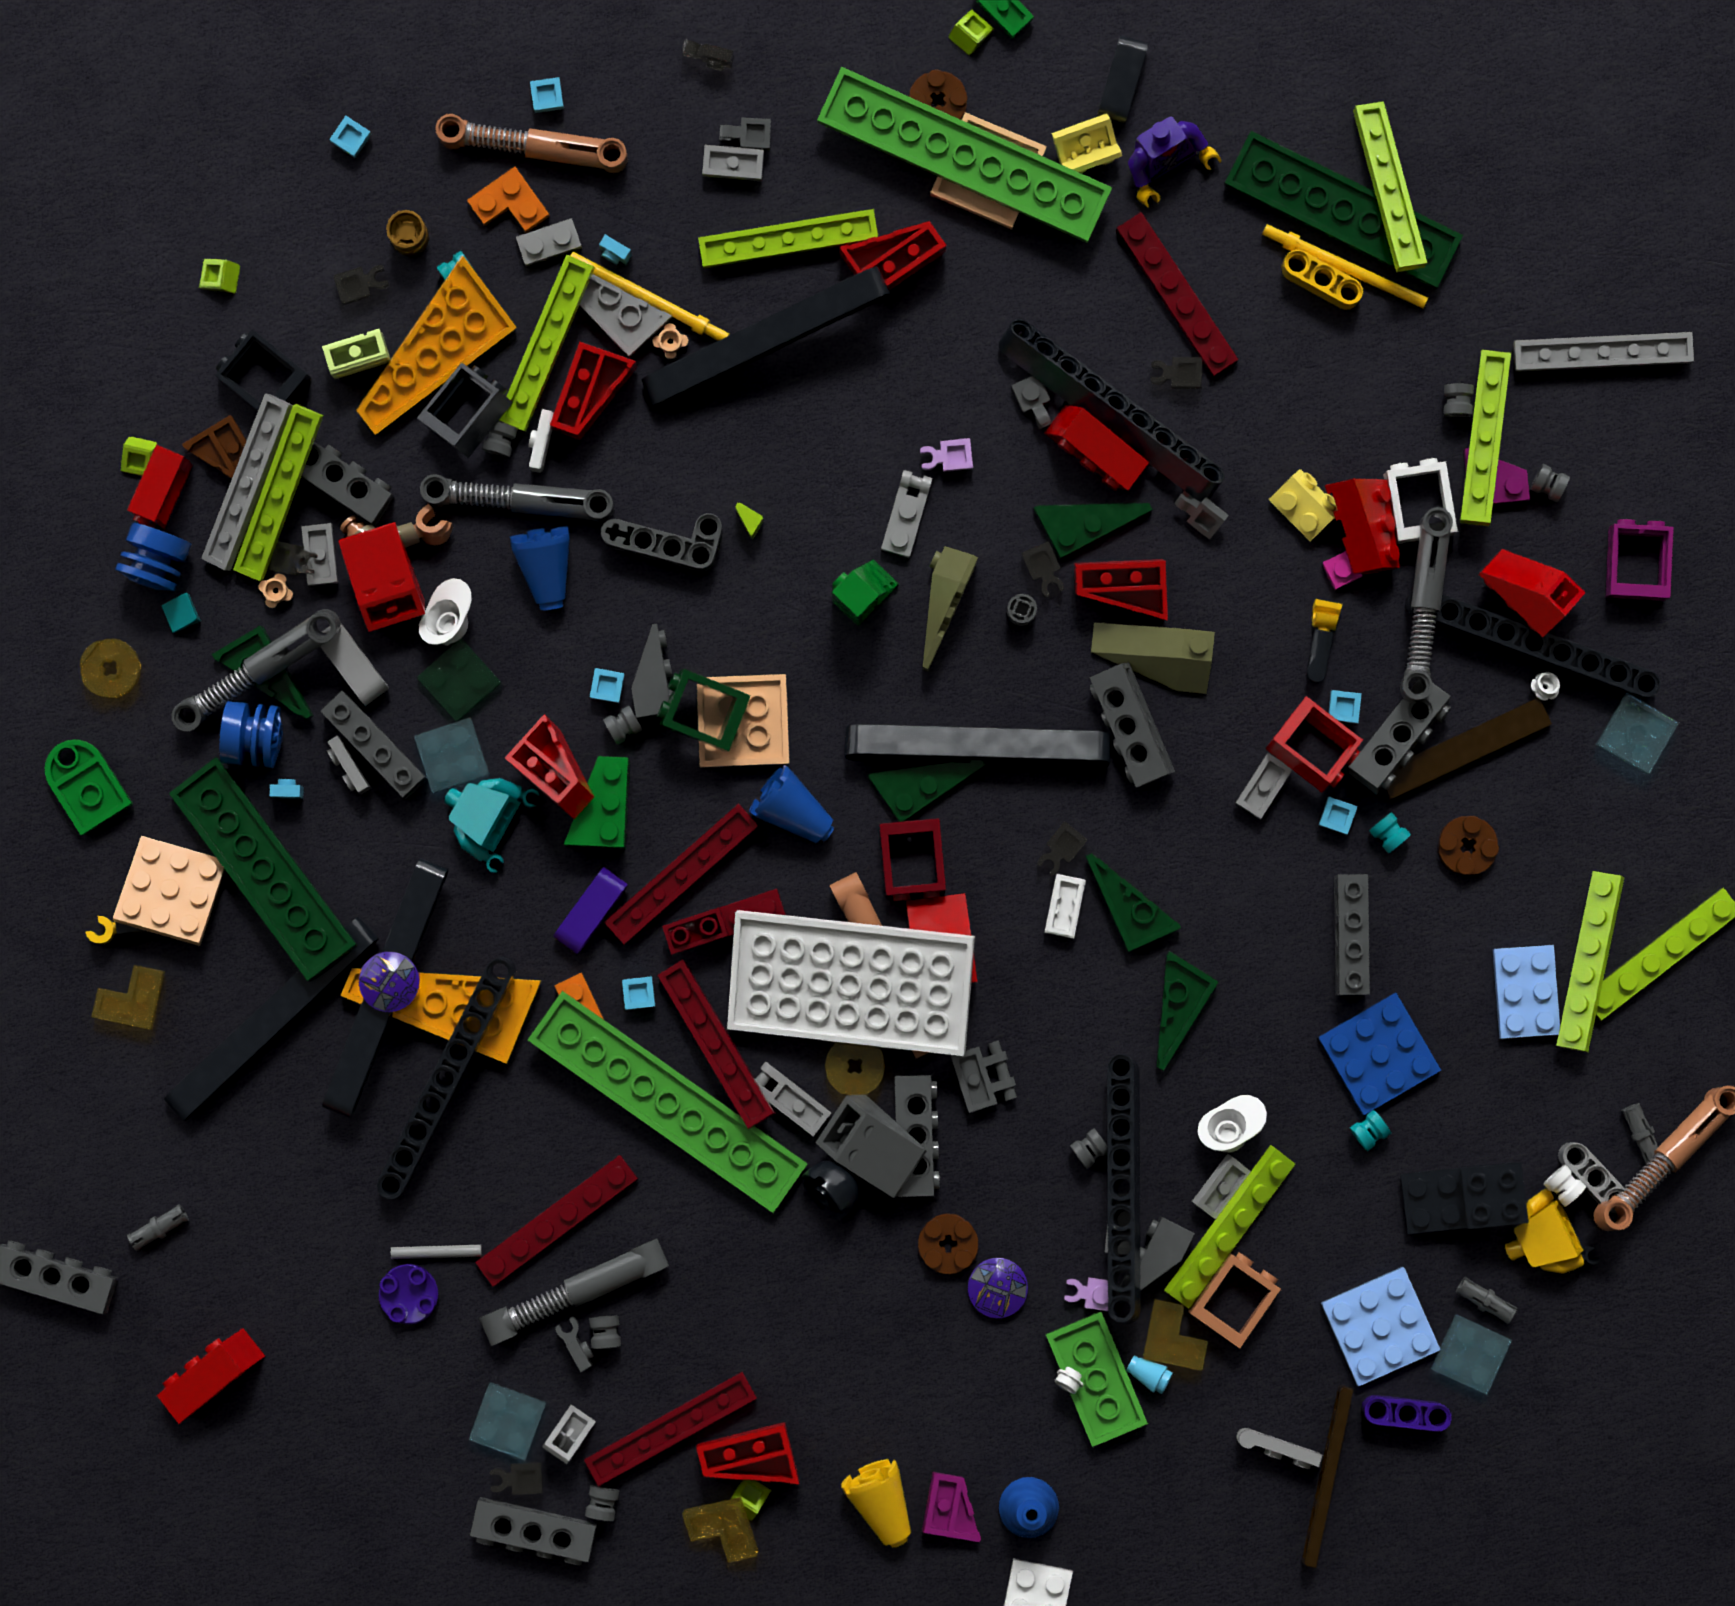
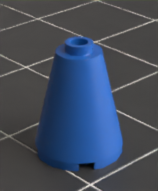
(792, 807)
(1025, 1495)

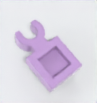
(954, 455)
(1094, 1293)

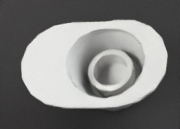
(446, 613)
(1232, 1123)

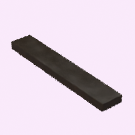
(1470, 746)
(1327, 1476)

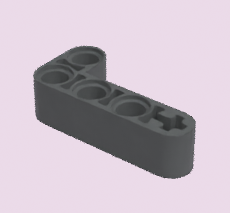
(661, 539)

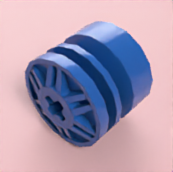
(153, 557)
(250, 734)

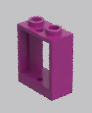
(1640, 591)

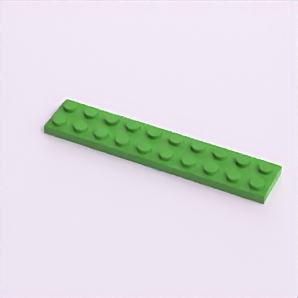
(964, 154)
(667, 1101)

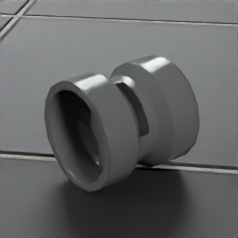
(1458, 400)
(500, 440)
(1543, 480)
(1018, 613)
(624, 724)
(1096, 1145)
(606, 1338)
(604, 1496)

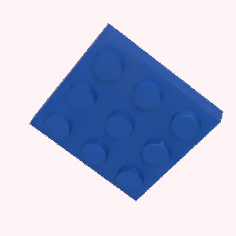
(1379, 1053)

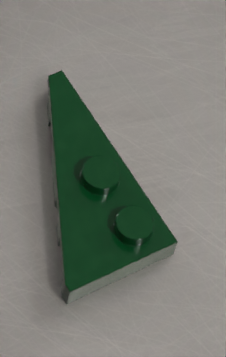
(1079, 525)
(280, 686)
(914, 788)
(1134, 915)
(1183, 998)

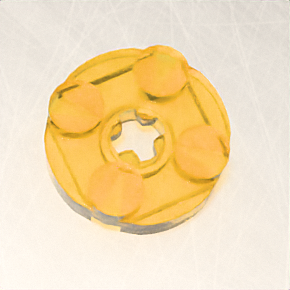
(127, 668)
(854, 1083)

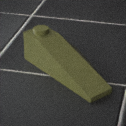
(948, 584)
(1166, 655)

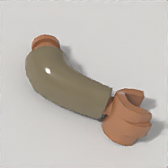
(409, 533)

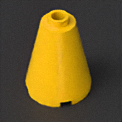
(880, 1500)

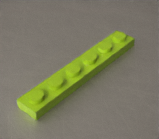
(1390, 186)
(787, 238)
(547, 341)
(1485, 438)
(278, 492)
(1665, 952)
(1590, 961)
(1229, 1226)

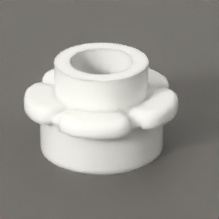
(1550, 681)
(1069, 1380)

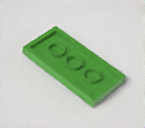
(1107, 1398)

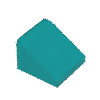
(181, 612)

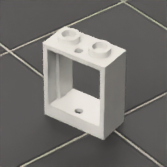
(1402, 470)

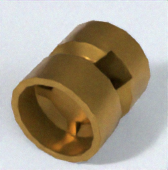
(407, 232)

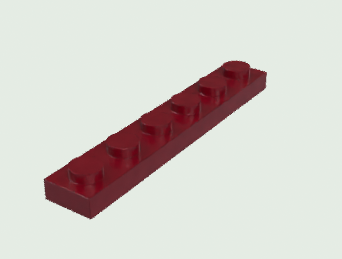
(1177, 294)
(681, 874)
(716, 1044)
(556, 1220)
(670, 1428)

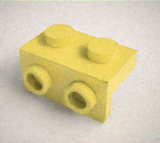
(1087, 144)
(1305, 504)

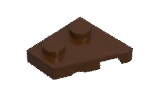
(219, 445)

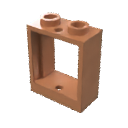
(1216, 1324)

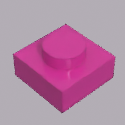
(1340, 570)

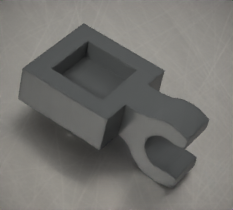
(752, 133)
(1031, 397)
(1204, 516)
(579, 1351)

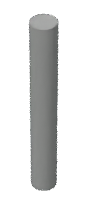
(436, 1251)

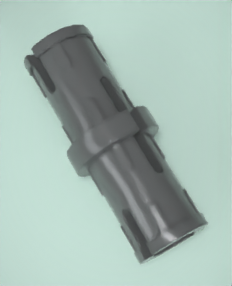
(1641, 1131)
(157, 1227)
(1486, 1300)

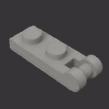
(906, 515)
(792, 1100)
(1276, 1448)

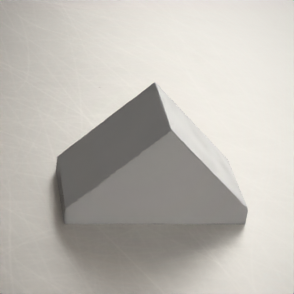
(568, 1434)

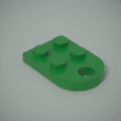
(86, 787)

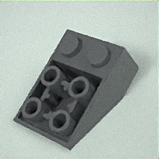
(871, 1144)

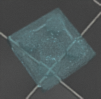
(1637, 733)
(451, 755)
(1471, 1354)
(507, 1421)

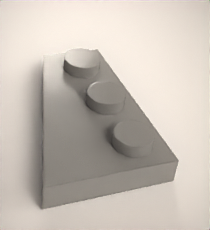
(622, 316)

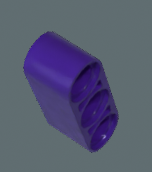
(590, 910)
(1420, 1417)

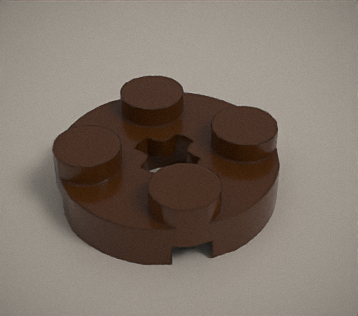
(942, 83)
(1485, 845)
(960, 1231)

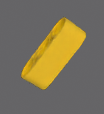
(1337, 279)

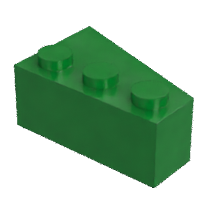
(862, 590)
(605, 817)

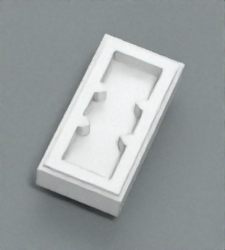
(540, 441)
(1065, 906)

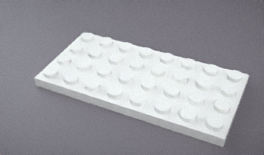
(850, 982)

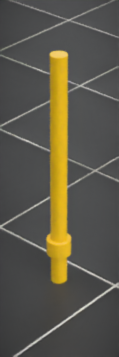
(1292, 242)
(699, 324)

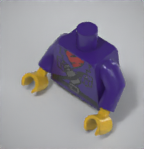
(1162, 150)

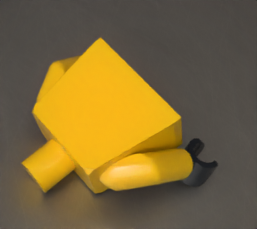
(1548, 1237)

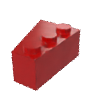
(896, 253)
(589, 388)
(1096, 447)
(1368, 524)
(1127, 584)
(551, 767)
(209, 1375)
(751, 1455)

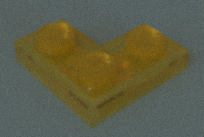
(138, 1005)
(1165, 1343)
(725, 1520)

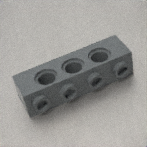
(369, 507)
(1145, 734)
(374, 745)
(1377, 776)
(1351, 934)
(905, 1089)
(100, 1280)
(580, 1531)

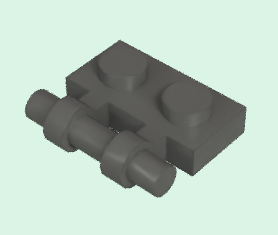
(974, 1079)

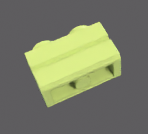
(356, 354)

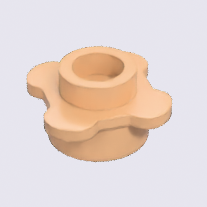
(670, 332)
(267, 587)

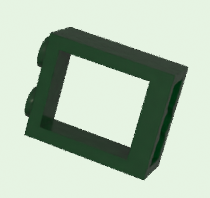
(732, 719)

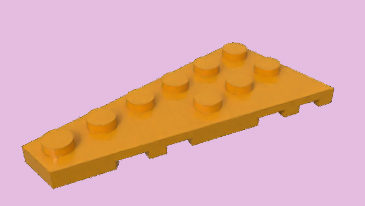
(453, 329)
(443, 1000)

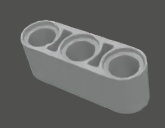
(354, 666)
(1585, 1165)

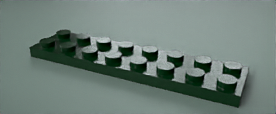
(1332, 205)
(263, 869)

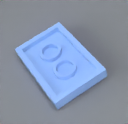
(1526, 991)

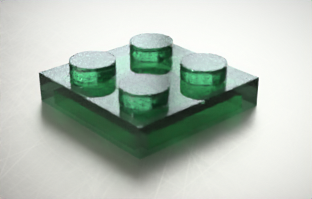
(459, 680)

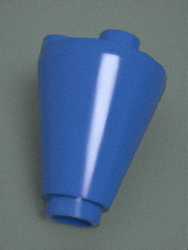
(544, 564)

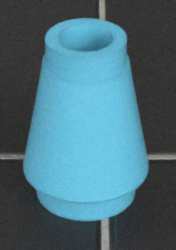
(1150, 1374)

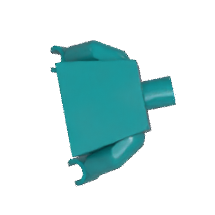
(484, 814)

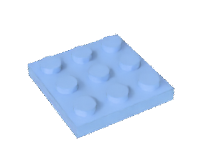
(1380, 1326)

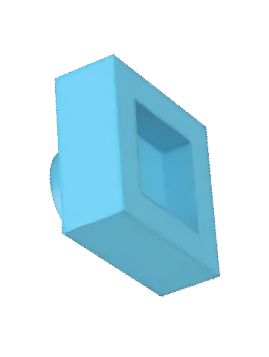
(546, 95)
(350, 136)
(614, 251)
(607, 685)
(1345, 706)
(286, 789)
(1337, 815)
(638, 993)

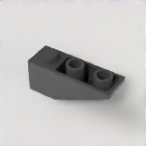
(651, 682)
(1163, 1250)

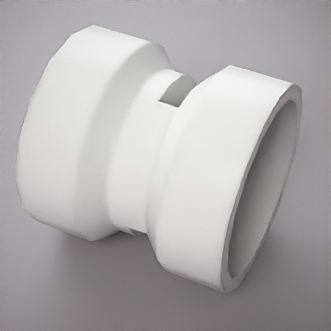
(1564, 1185)

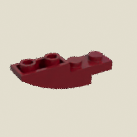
(718, 922)

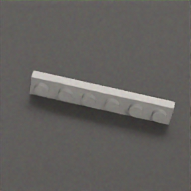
(1603, 351)
(247, 483)

